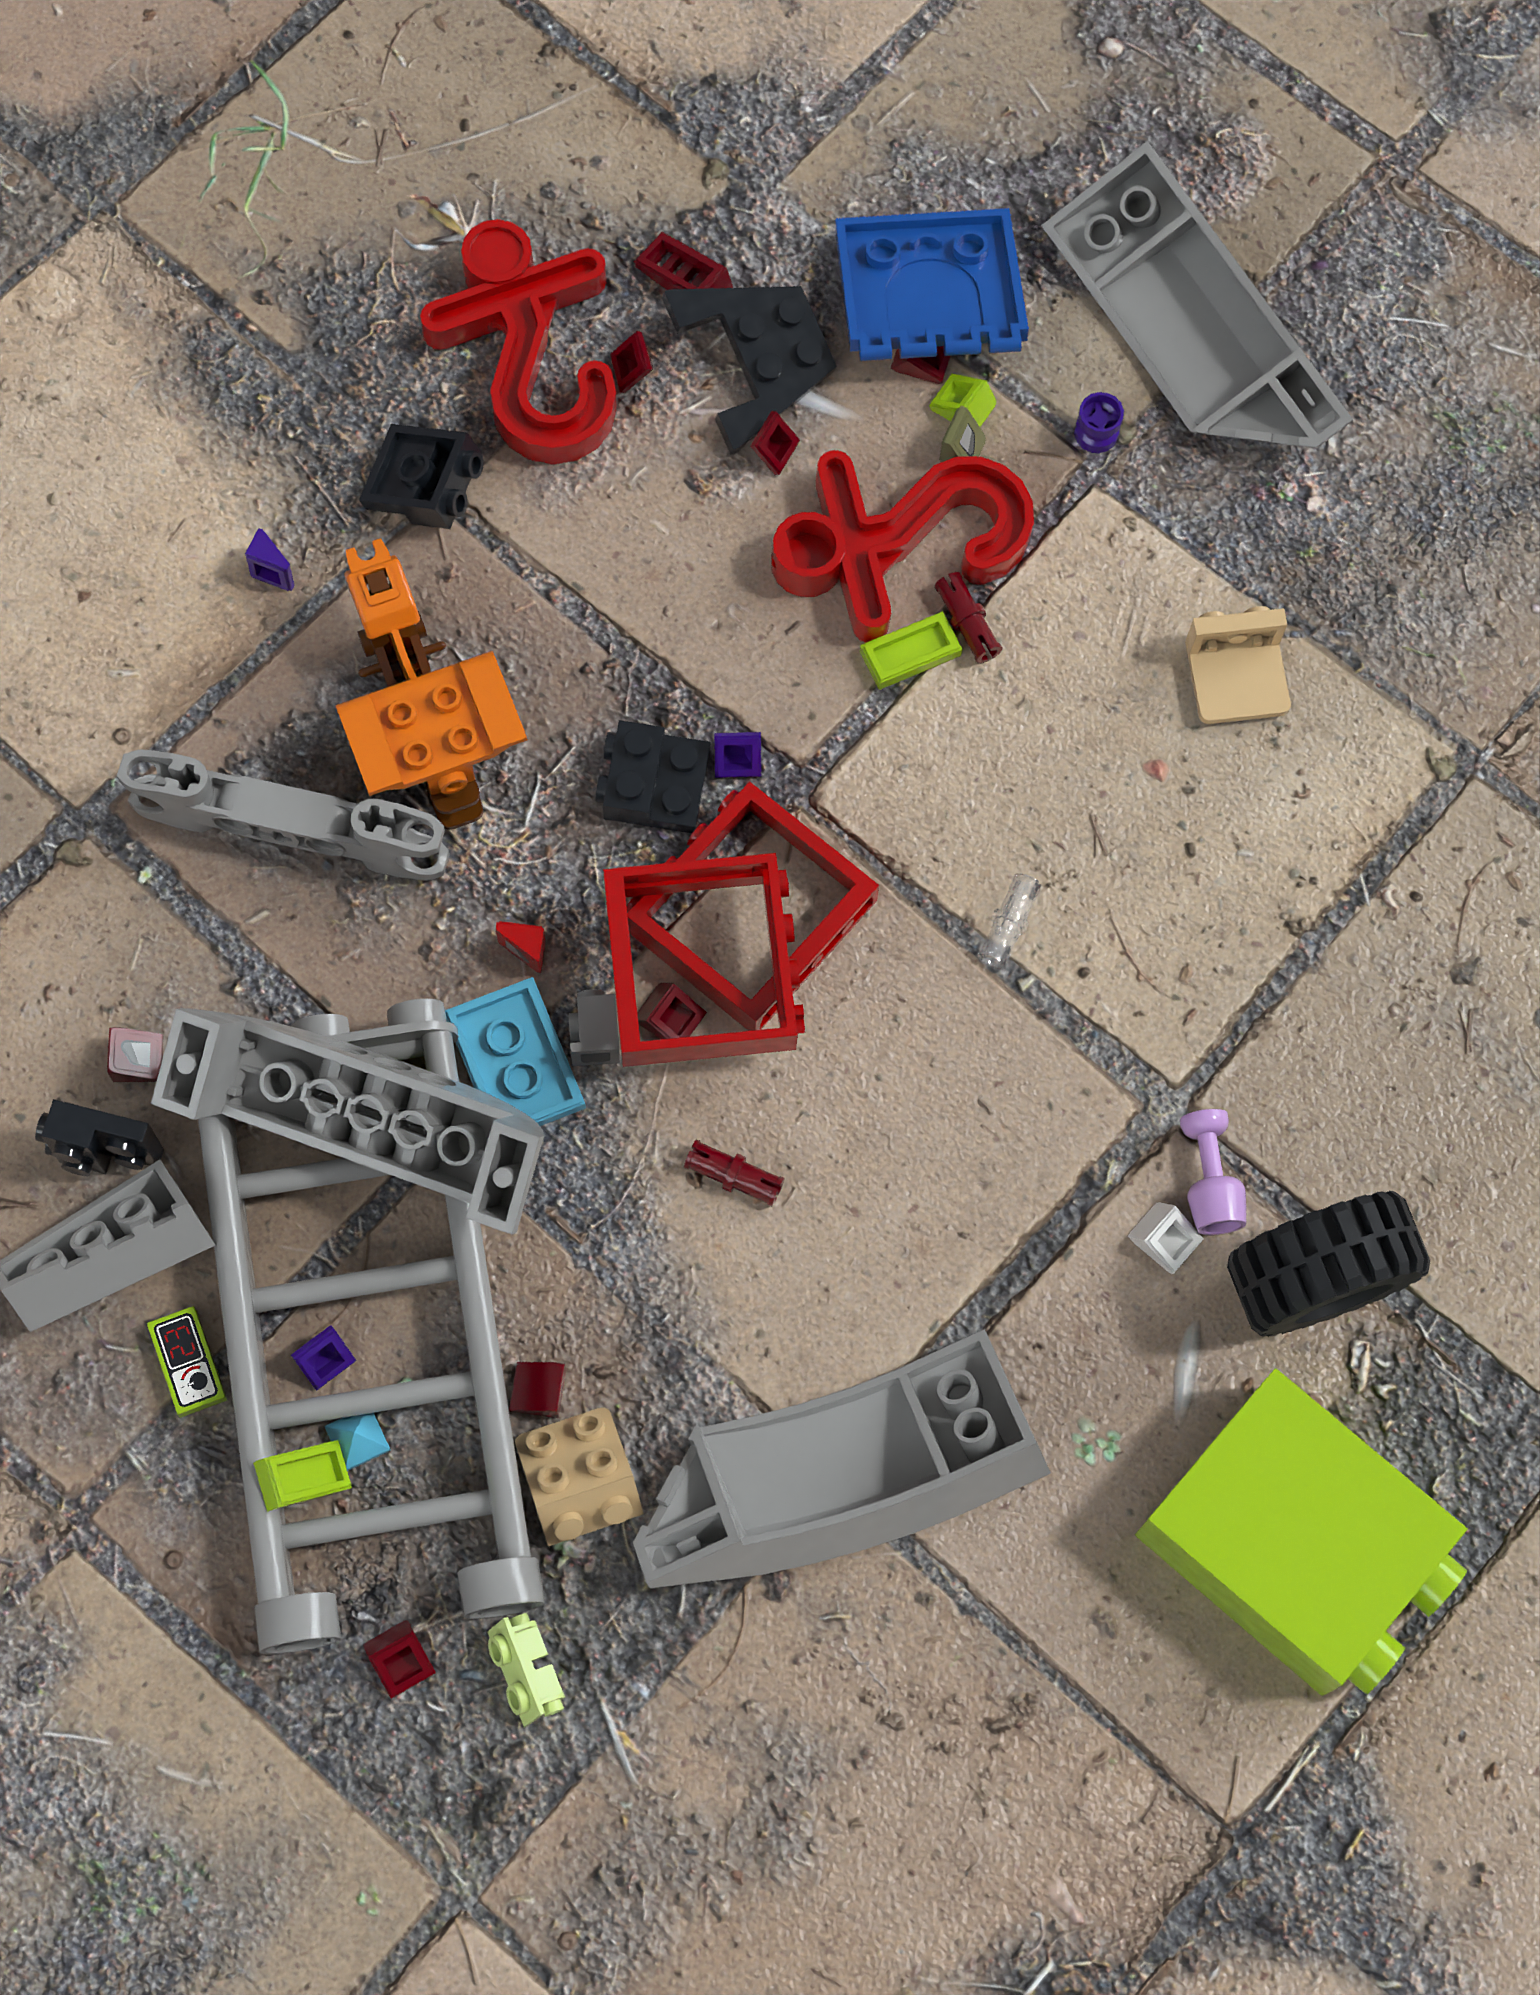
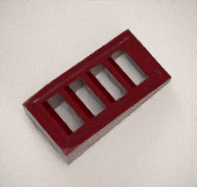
(709, 271)

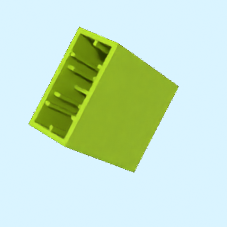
(1307, 1538)

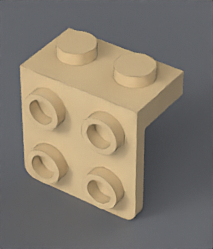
(1238, 665)
(578, 1475)

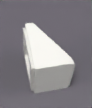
(1166, 1236)

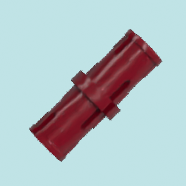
(968, 617)
(734, 1172)

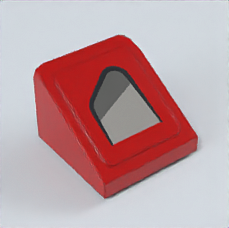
(524, 942)

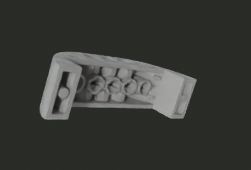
(354, 1108)

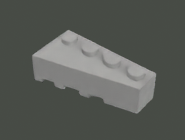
(103, 1248)

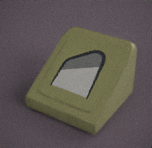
(962, 436)

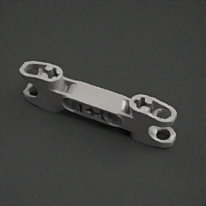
(284, 815)

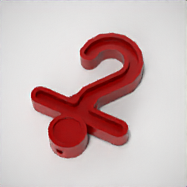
(521, 302)
(859, 549)

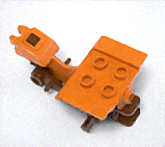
(430, 723)

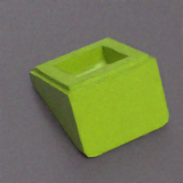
(965, 392)

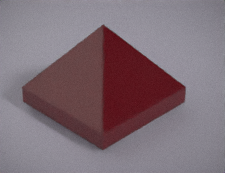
(631, 361)
(775, 443)

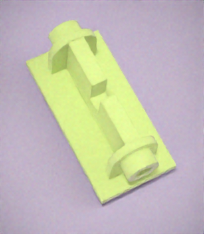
(529, 1691)

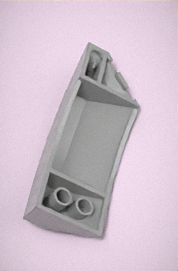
(1191, 309)
(842, 1471)

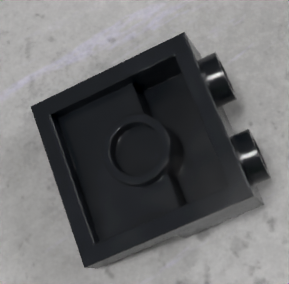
(423, 475)
(653, 777)
(89, 1138)

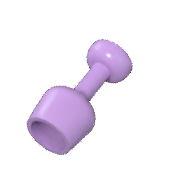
(1216, 1200)

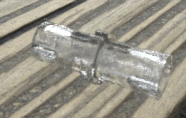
(1009, 921)

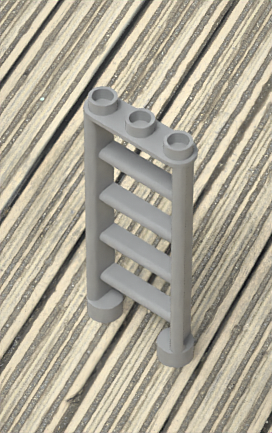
(486, 1589)

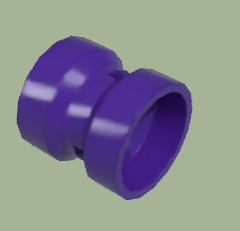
(1105, 414)

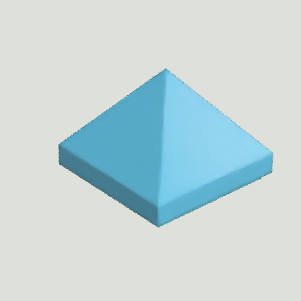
(358, 1438)

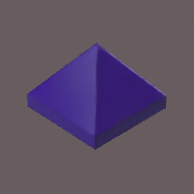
(737, 754)
(323, 1357)

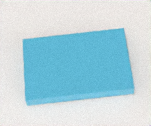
(516, 1052)

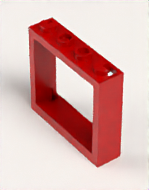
(697, 876)
(758, 1011)

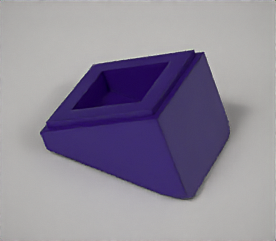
(268, 563)

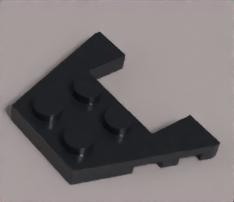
(773, 342)

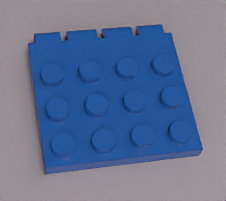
(931, 284)

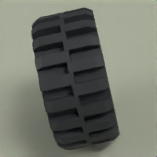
(1328, 1263)

